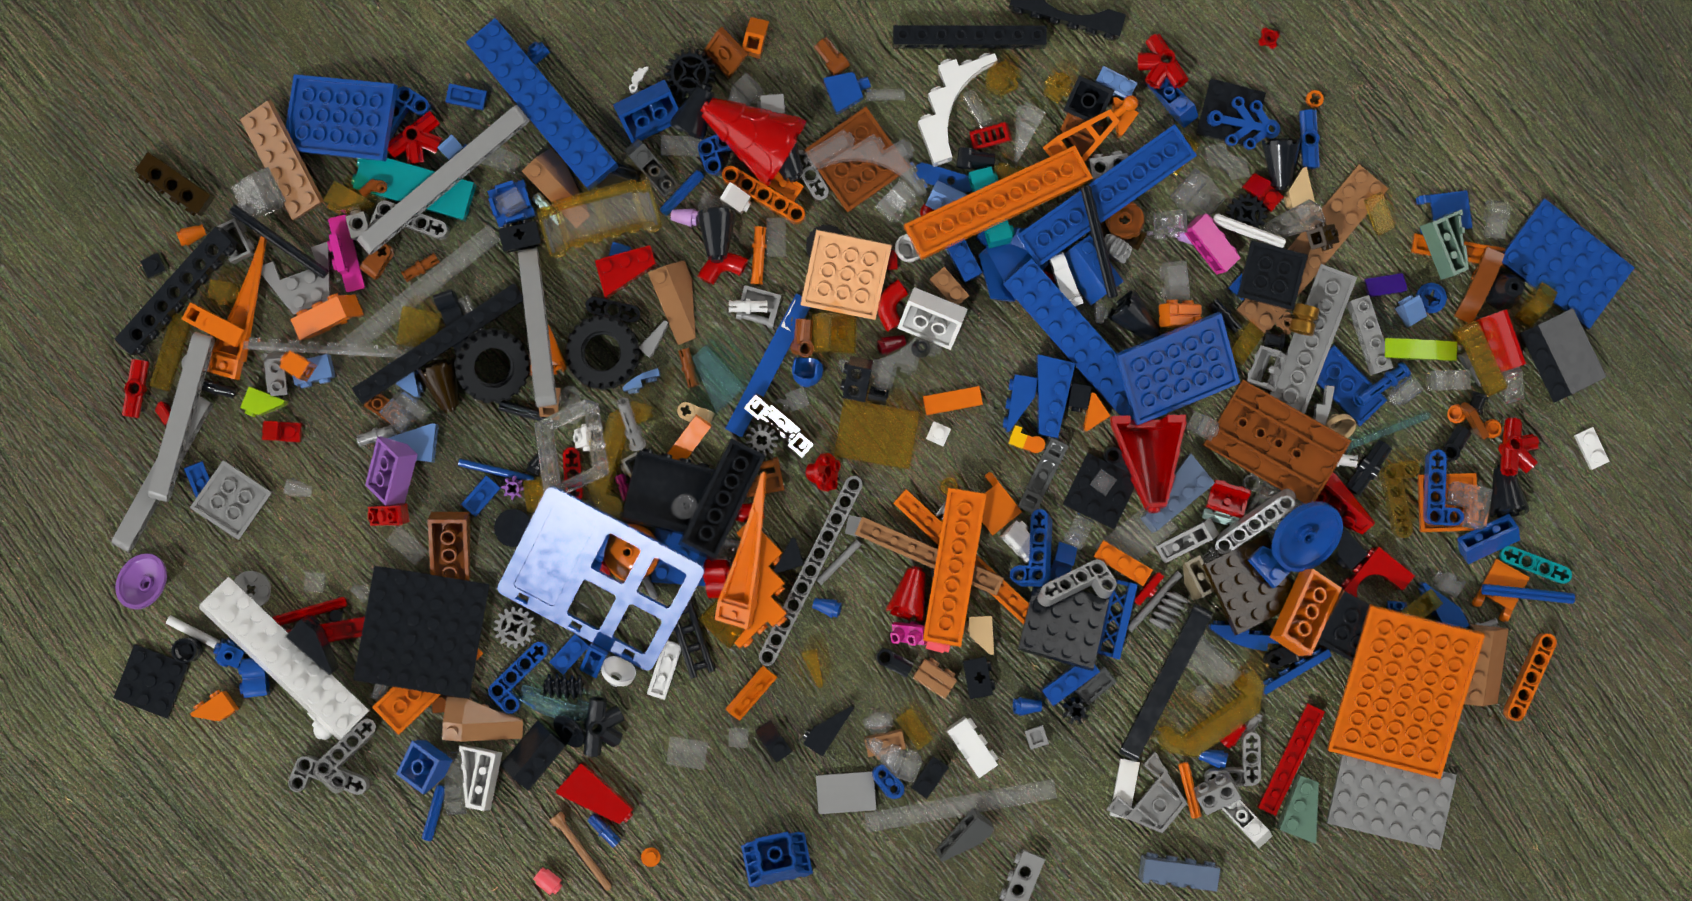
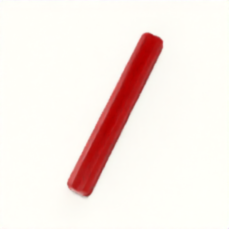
(311, 610)

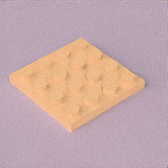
(845, 274)

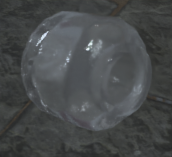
(678, 508)
(878, 721)

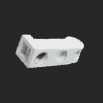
(1065, 279)

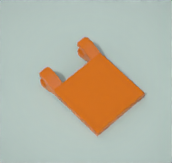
(998, 507)
(1502, 575)

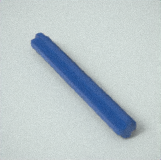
(1525, 593)

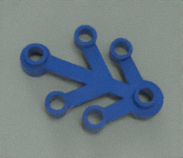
(1246, 123)

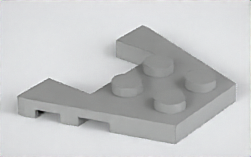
(304, 288)
(1158, 805)

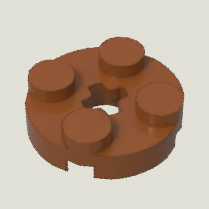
(1132, 228)

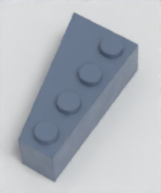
(1188, 485)
(1179, 872)

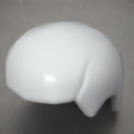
(905, 249)

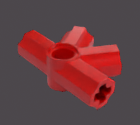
(1158, 69)
(415, 147)
(1516, 448)

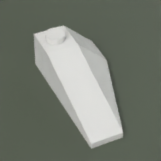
(1018, 539)

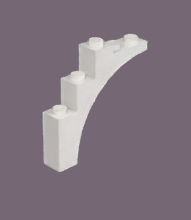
(954, 78)

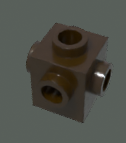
(1323, 236)

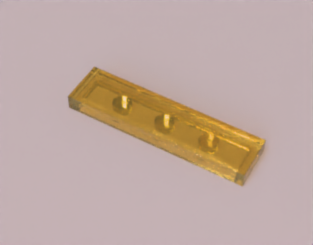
(170, 353)

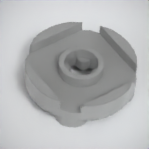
(256, 579)

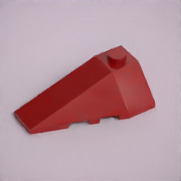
(1346, 504)

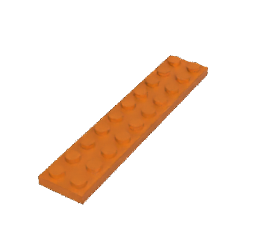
(998, 202)

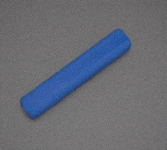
(681, 193)
(434, 812)

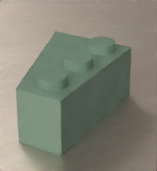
(1446, 244)
(1301, 809)

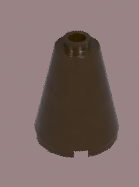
(442, 383)

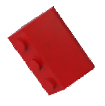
(1502, 340)

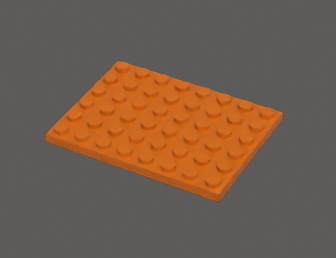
(1405, 691)

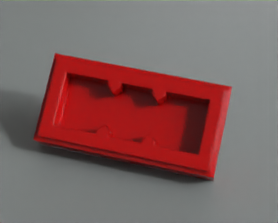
(1149, 588)

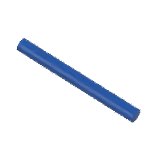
(494, 470)

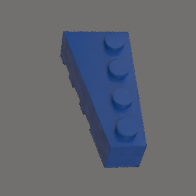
(1052, 393)

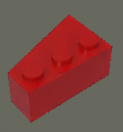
(624, 268)

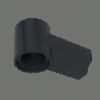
(970, 158)
(1456, 441)
(1119, 461)
(895, 663)

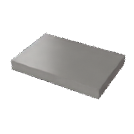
(845, 792)

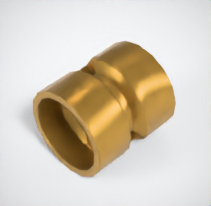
(1304, 319)

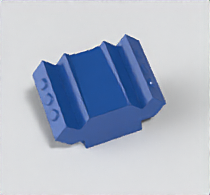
(776, 858)

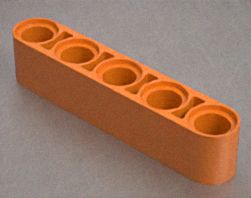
(773, 197)
(1521, 681)

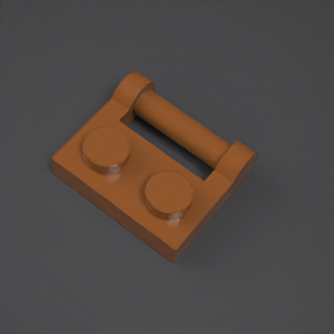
(774, 481)

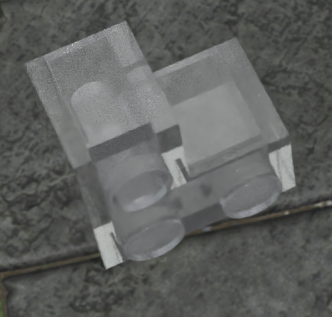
(1474, 500)

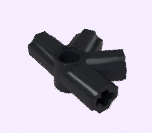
(604, 731)

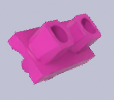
(908, 633)

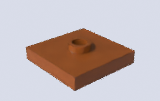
(725, 52)

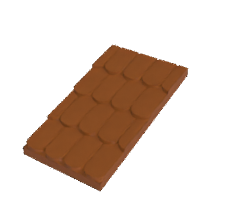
(1277, 442)

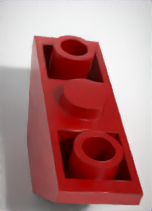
(388, 515)

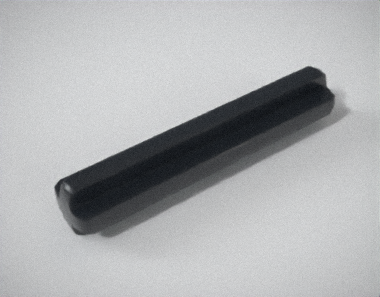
(520, 410)

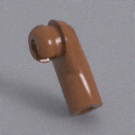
(373, 185)

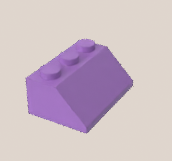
(391, 470)

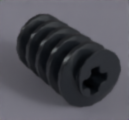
(564, 686)

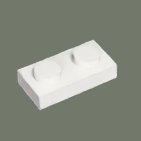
(1591, 448)

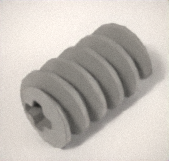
(1168, 610)

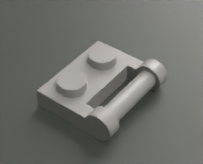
(755, 294)

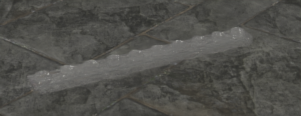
(423, 288)
(331, 348)
(960, 805)

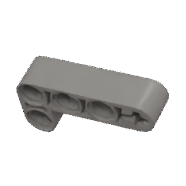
(414, 224)
(1090, 578)
(347, 751)
(307, 774)

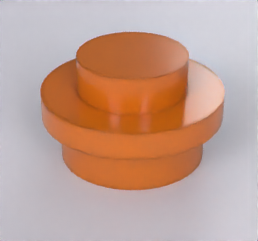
(1455, 414)
(1493, 427)
(650, 857)

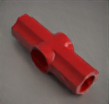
(137, 375)

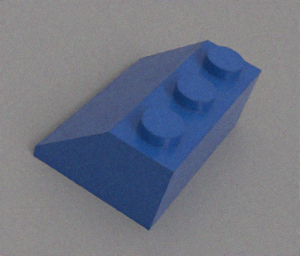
(647, 111)
(1086, 270)

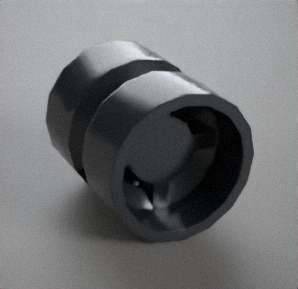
(187, 650)

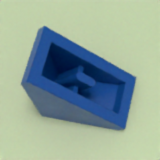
(593, 660)

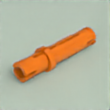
(758, 255)

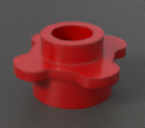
(1274, 35)

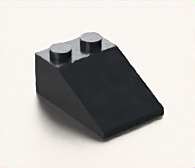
(312, 640)

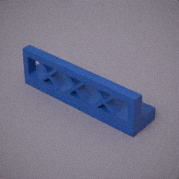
(1123, 620)

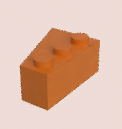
(326, 315)

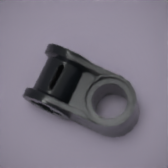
(1283, 655)

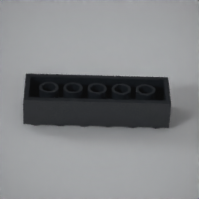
(721, 500)

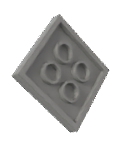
(230, 499)

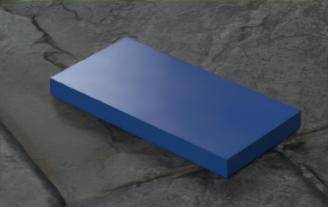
(1348, 384)

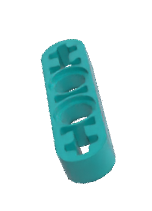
(1536, 561)

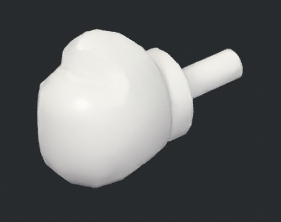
(319, 730)

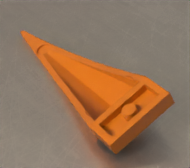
(225, 358)
(740, 590)

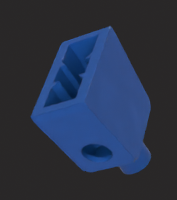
(845, 90)

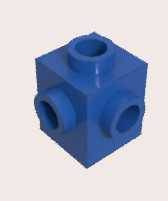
(228, 653)

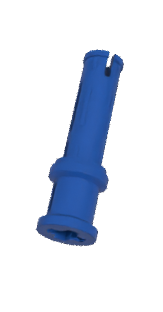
(1390, 379)

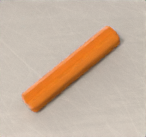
(1188, 784)

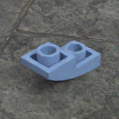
(636, 383)

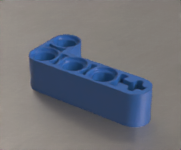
(404, 107)
(714, 155)
(1440, 489)
(1036, 548)
(521, 673)

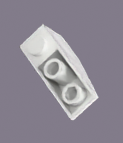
(1248, 823)

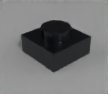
(153, 265)
(877, 396)

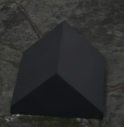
(1088, 99)
(791, 557)

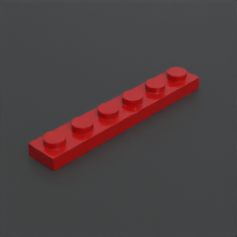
(1291, 759)

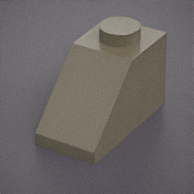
(1196, 578)

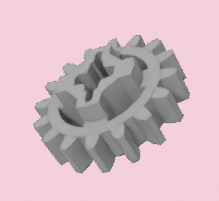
(519, 636)

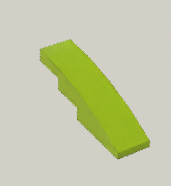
(1420, 349)

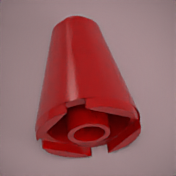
(909, 596)

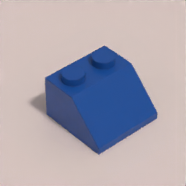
(423, 765)

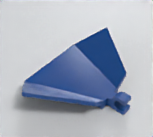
(1001, 263)

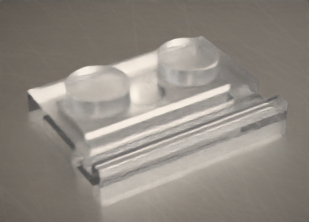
(687, 752)

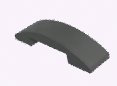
(1043, 475)

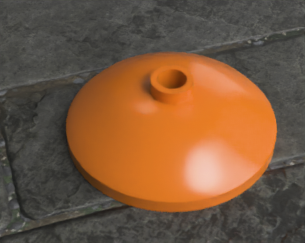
(618, 561)

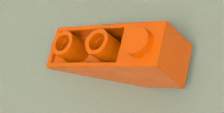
(213, 324)

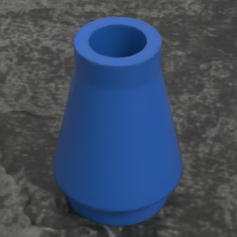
(827, 606)
(1026, 706)
(1214, 757)

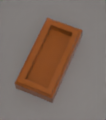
(1474, 420)

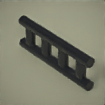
(701, 644)

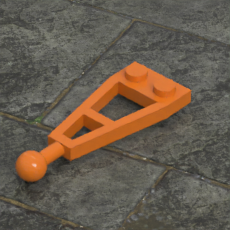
(1057, 145)

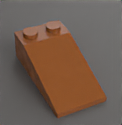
(449, 544)

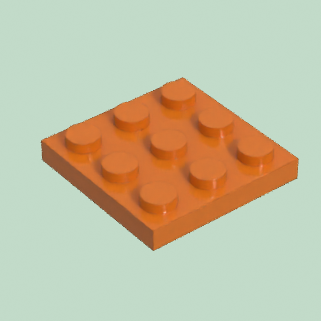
(1467, 478)

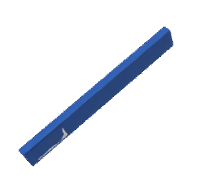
(768, 365)

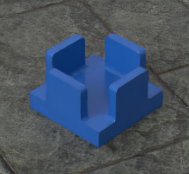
(524, 214)

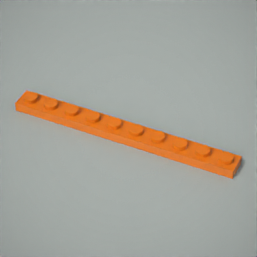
(932, 527)

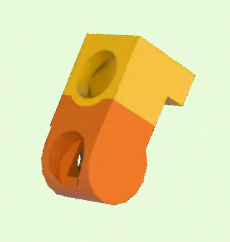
(1025, 442)

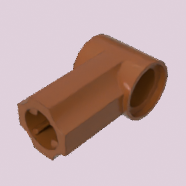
(833, 59)
(802, 335)

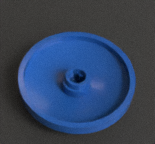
(1307, 536)

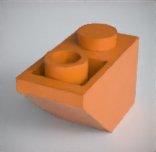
(755, 37)
(217, 708)

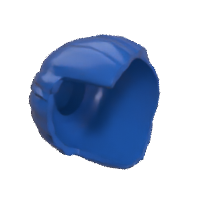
(807, 371)

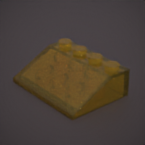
(876, 434)

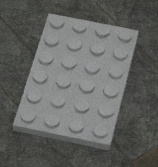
(1391, 802)

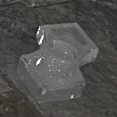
(1234, 166)

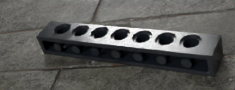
(969, 37)
(128, 336)

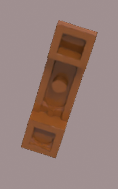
(1480, 285)

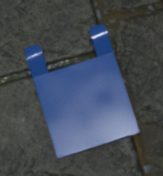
(1447, 203)

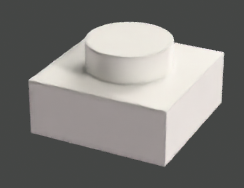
(938, 433)

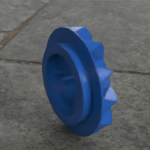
(1438, 293)

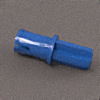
(603, 830)

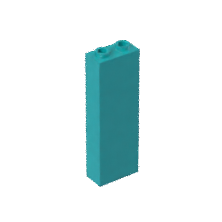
(404, 178)

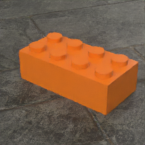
(1305, 612)

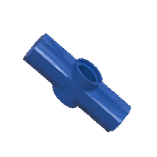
(1308, 126)

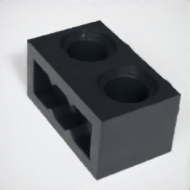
(857, 379)

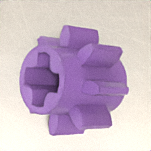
(510, 483)

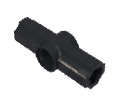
(1368, 467)

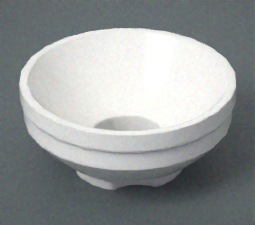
(619, 667)

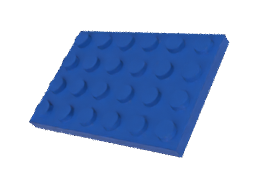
(341, 117)
(1568, 260)
(1177, 368)

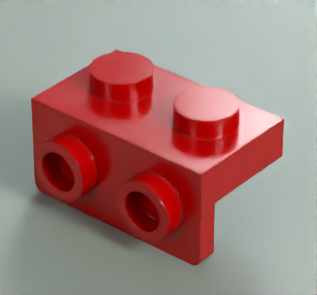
(1228, 498)

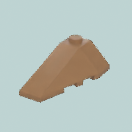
(551, 176)
(675, 295)
(477, 722)

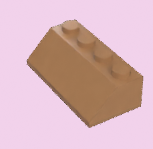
(1488, 670)

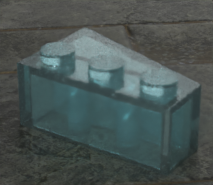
(717, 379)

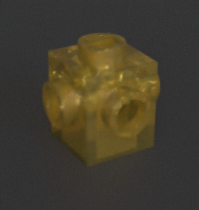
(1055, 93)

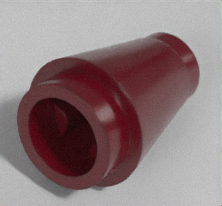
(890, 344)

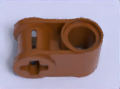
(376, 263)

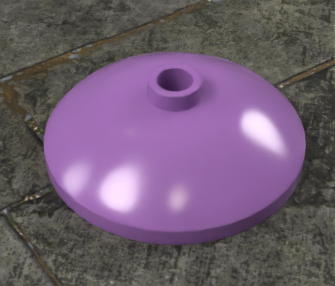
(141, 581)

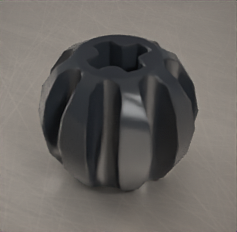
(1075, 717)

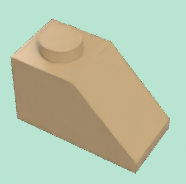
(1299, 190)
(981, 631)

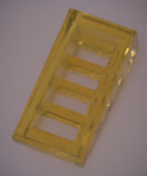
(812, 662)

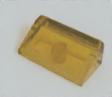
(1246, 343)

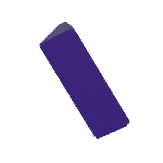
(1385, 285)

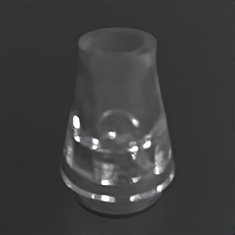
(297, 489)

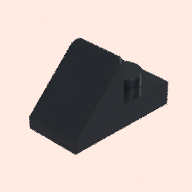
(773, 741)

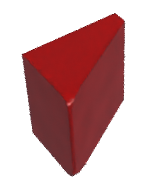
(163, 411)

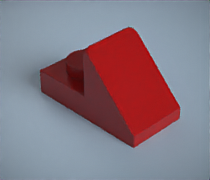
(1263, 190)
(281, 431)

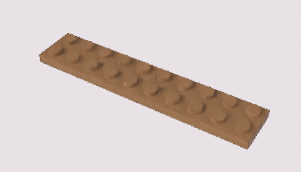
(1345, 211)

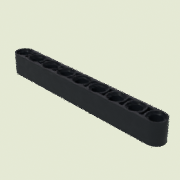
(1166, 682)

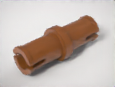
(420, 267)
(688, 368)

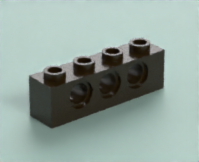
(150, 165)

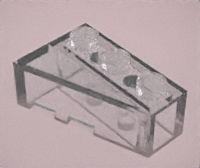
(1212, 664)

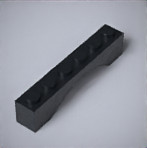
(1105, 23)

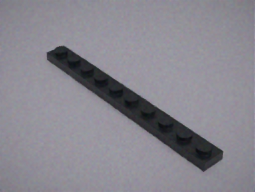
(437, 344)

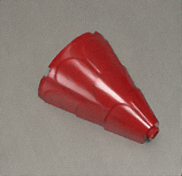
(754, 134)
(1150, 455)

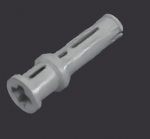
(632, 430)

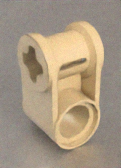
(700, 411)

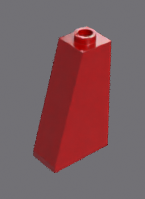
(593, 793)

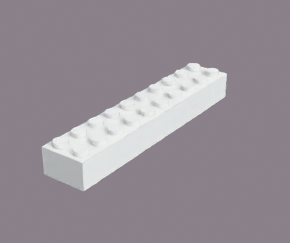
(290, 667)

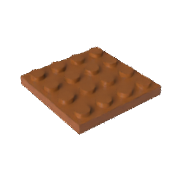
(856, 180)

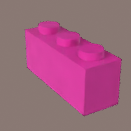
(1212, 244)

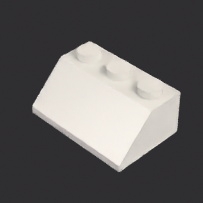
(932, 318)

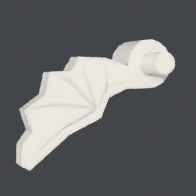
(638, 77)

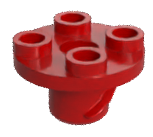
(824, 472)

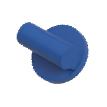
(537, 52)

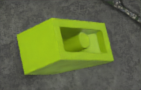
(260, 403)

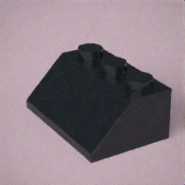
(533, 755)

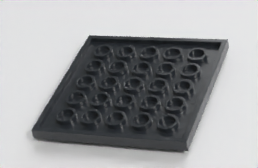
(421, 632)

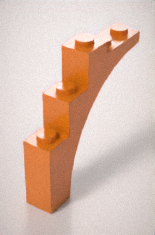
(769, 583)

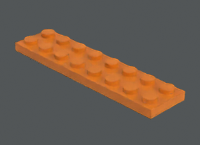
(954, 567)

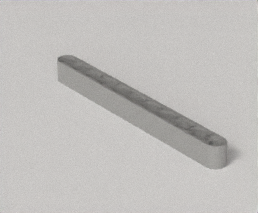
(443, 180)
(811, 560)

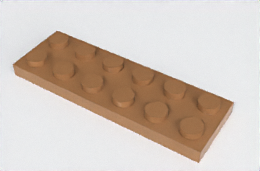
(283, 159)

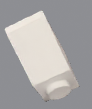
(736, 199)

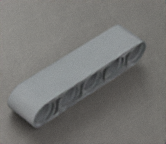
(1258, 513)

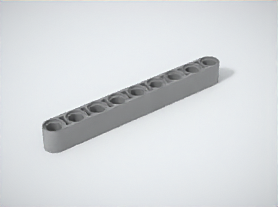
(537, 327)
(181, 417)
(143, 506)

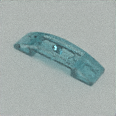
(552, 707)

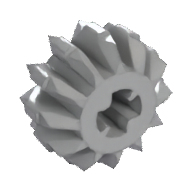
(1117, 248)
(762, 433)

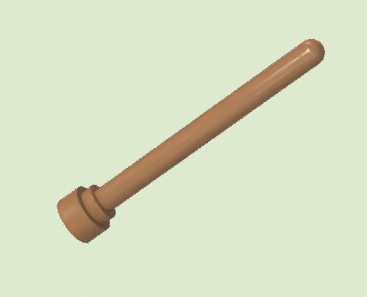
(559, 821)

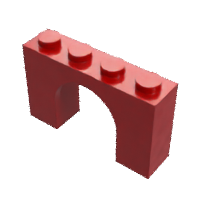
(1381, 564)

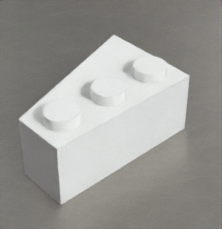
(972, 746)

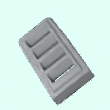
(652, 342)

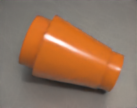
(190, 234)

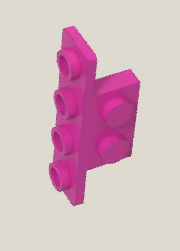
(345, 254)

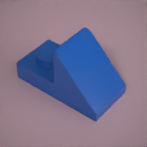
(1063, 560)

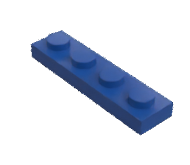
(1301, 666)

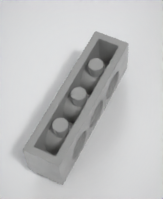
(1369, 334)
(1028, 882)

